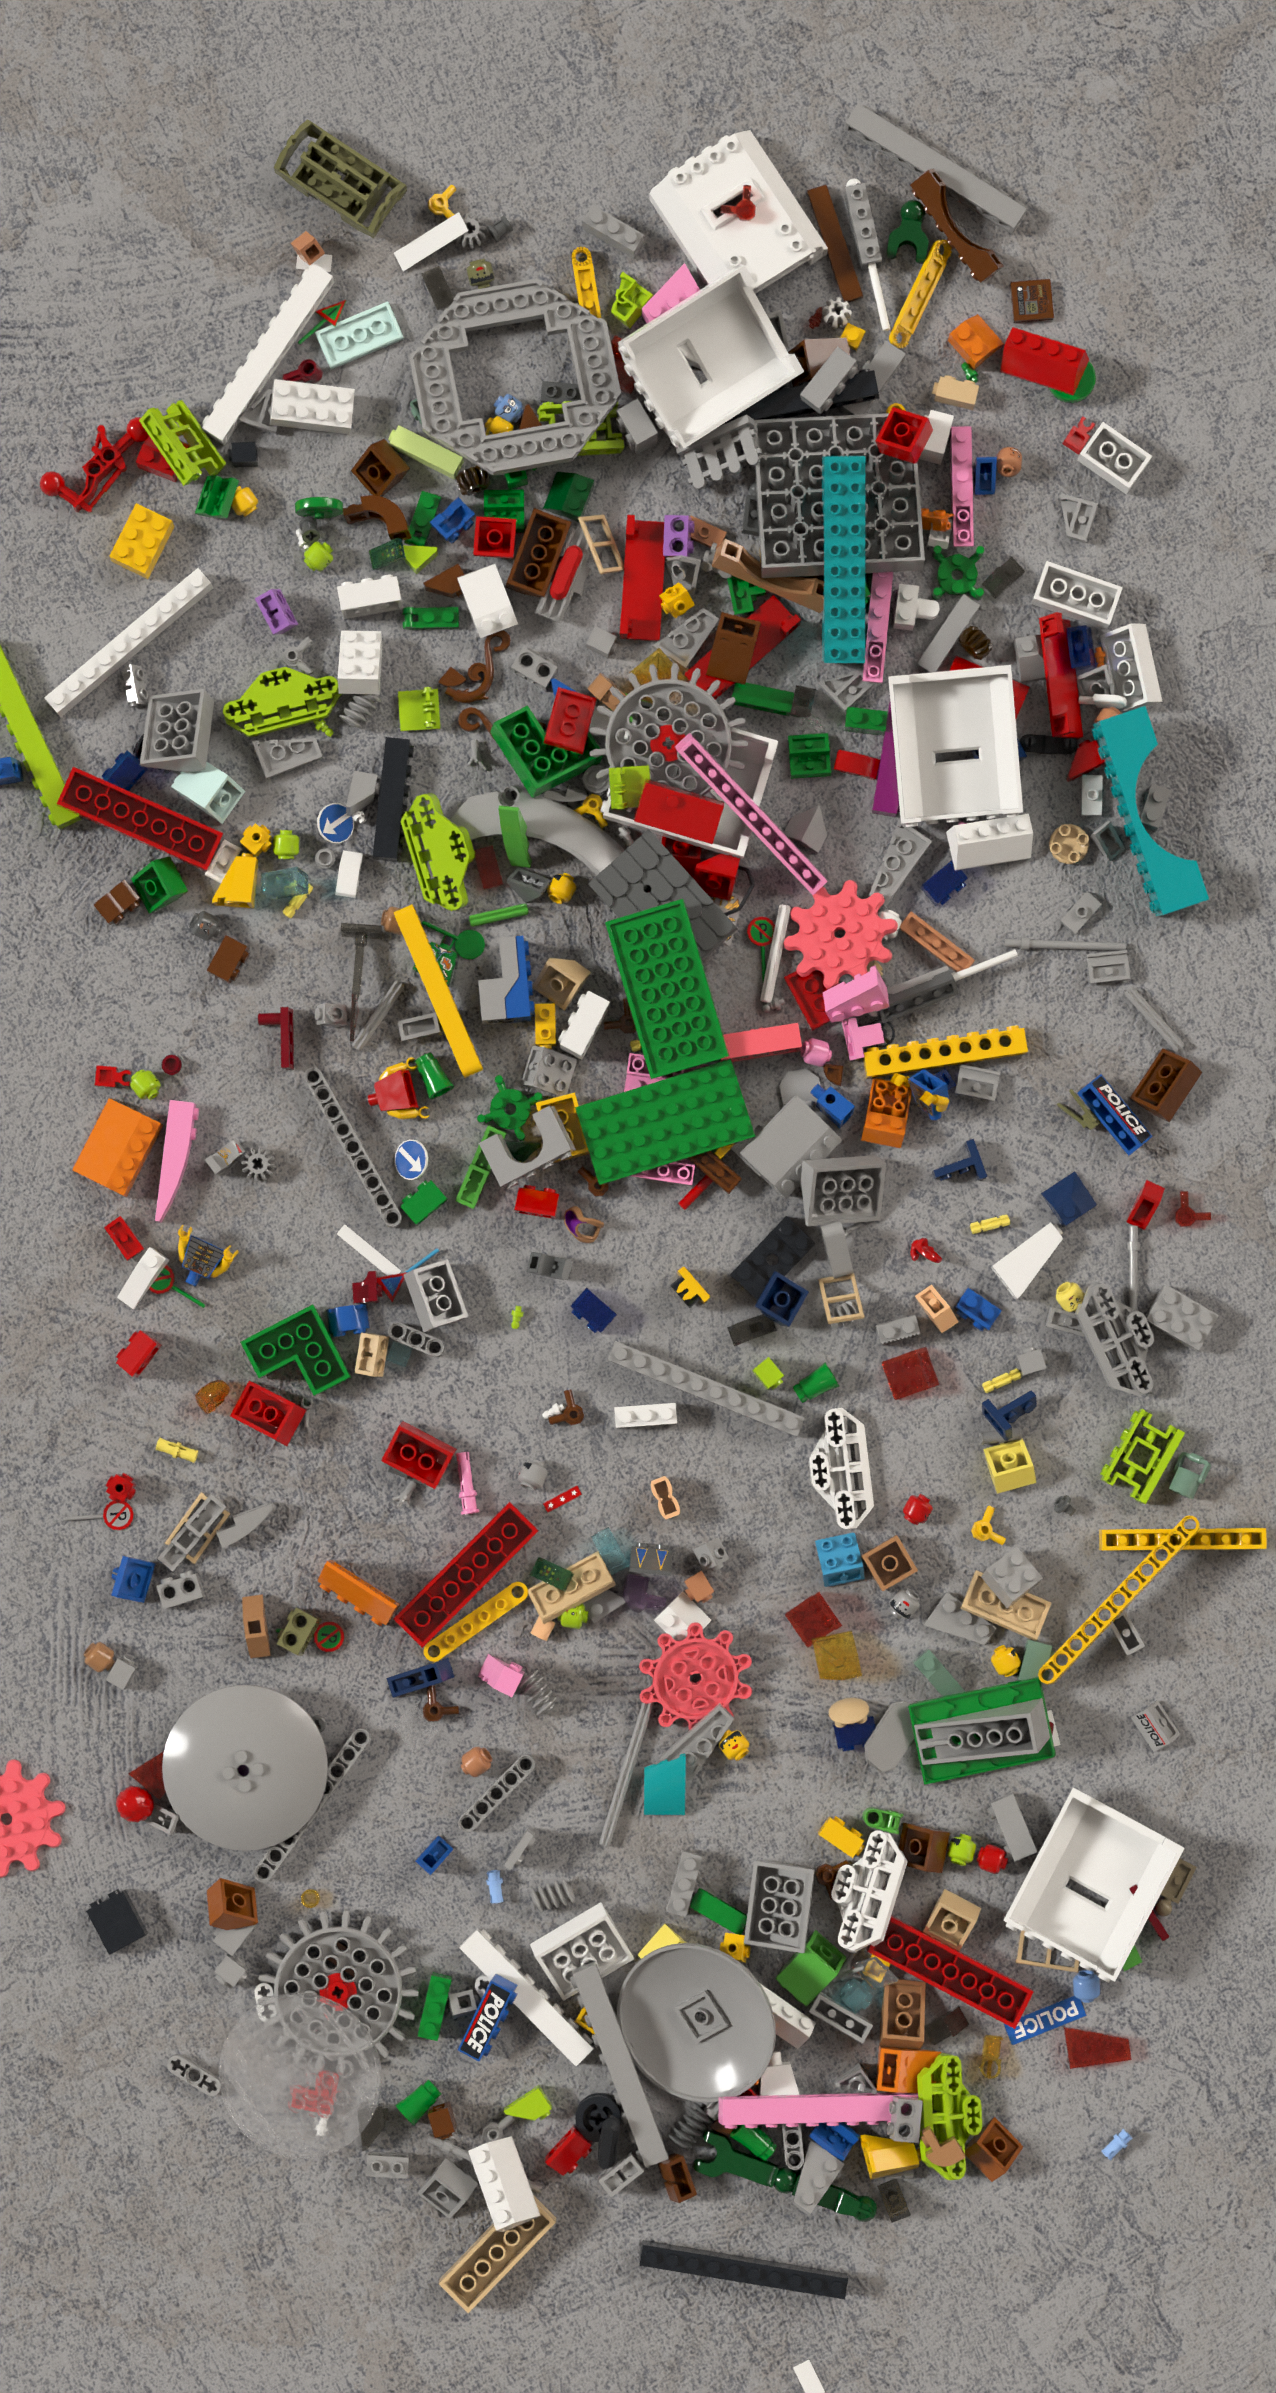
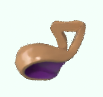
(574, 1217)

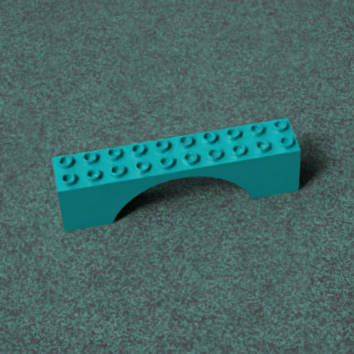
(843, 559)
(1168, 879)

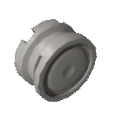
(594, 785)

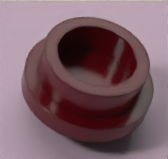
(171, 1064)

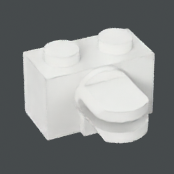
(911, 607)

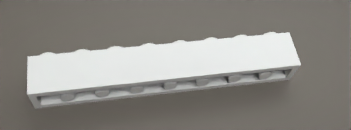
(529, 1999)

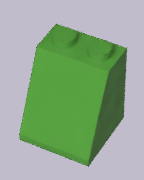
(811, 1971)

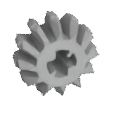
(477, 232)
(251, 1166)
(844, 1308)

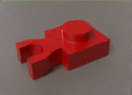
(1078, 436)
(108, 1076)

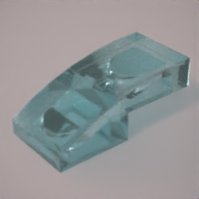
(610, 1551)

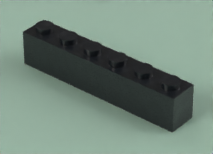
(392, 799)

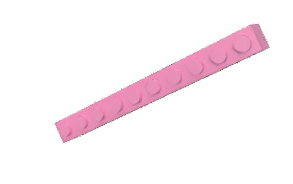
(750, 813)
(807, 2109)

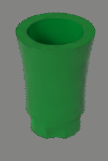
(433, 1076)
(816, 1383)
(418, 2102)
(755, 2140)

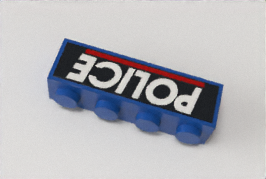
(1114, 1114)
(487, 2018)

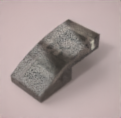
(438, 288)

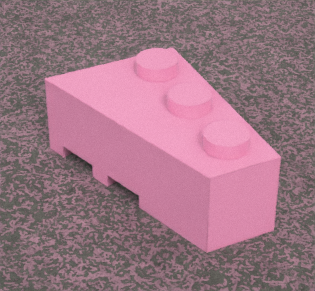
(673, 292)
(857, 997)
(501, 1675)

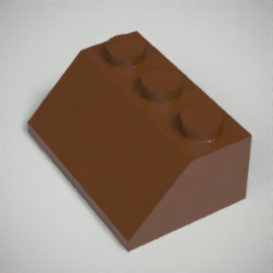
(1166, 1084)

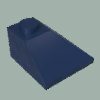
(1069, 1199)

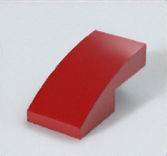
(856, 764)

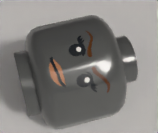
(205, 925)

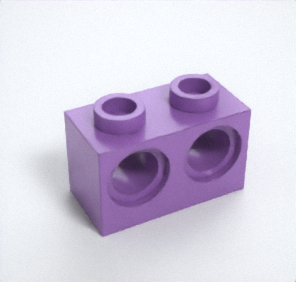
(671, 536)
(276, 611)

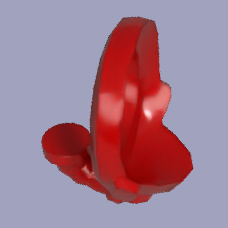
(927, 1251)

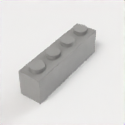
(885, 364)

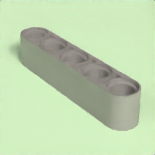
(492, 1802)

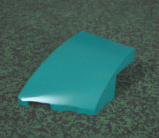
(665, 1787)

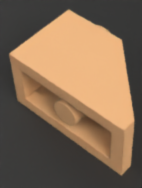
(937, 1309)

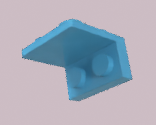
(840, 1559)

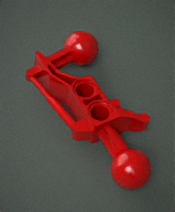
(54, 483)

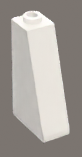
(1025, 1261)

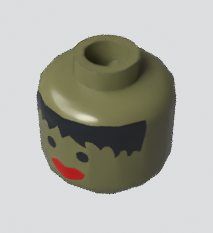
(480, 273)

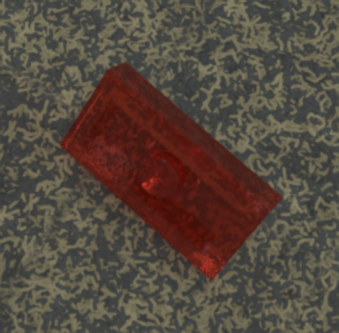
(488, 867)

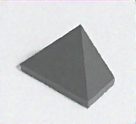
(527, 884)

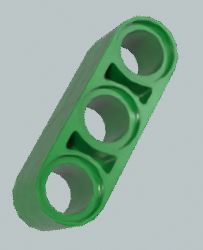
(719, 1911)

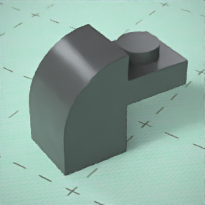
(549, 1266)

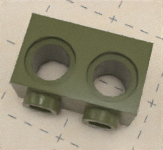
(303, 1634)

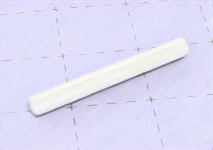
(775, 953)

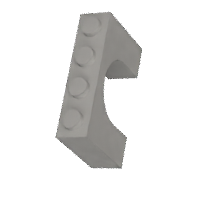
(555, 1146)

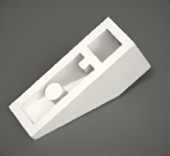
(142, 1277)

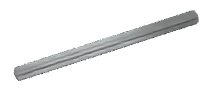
(625, 1774)

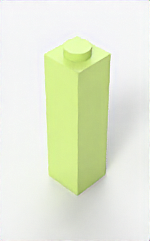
(426, 452)

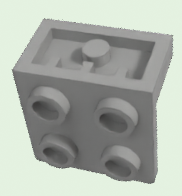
(549, 1071)

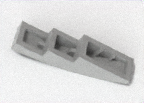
(948, 634)
(191, 1533)

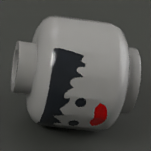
(532, 1475)
(904, 1603)

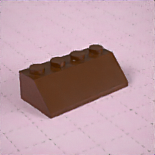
(538, 554)

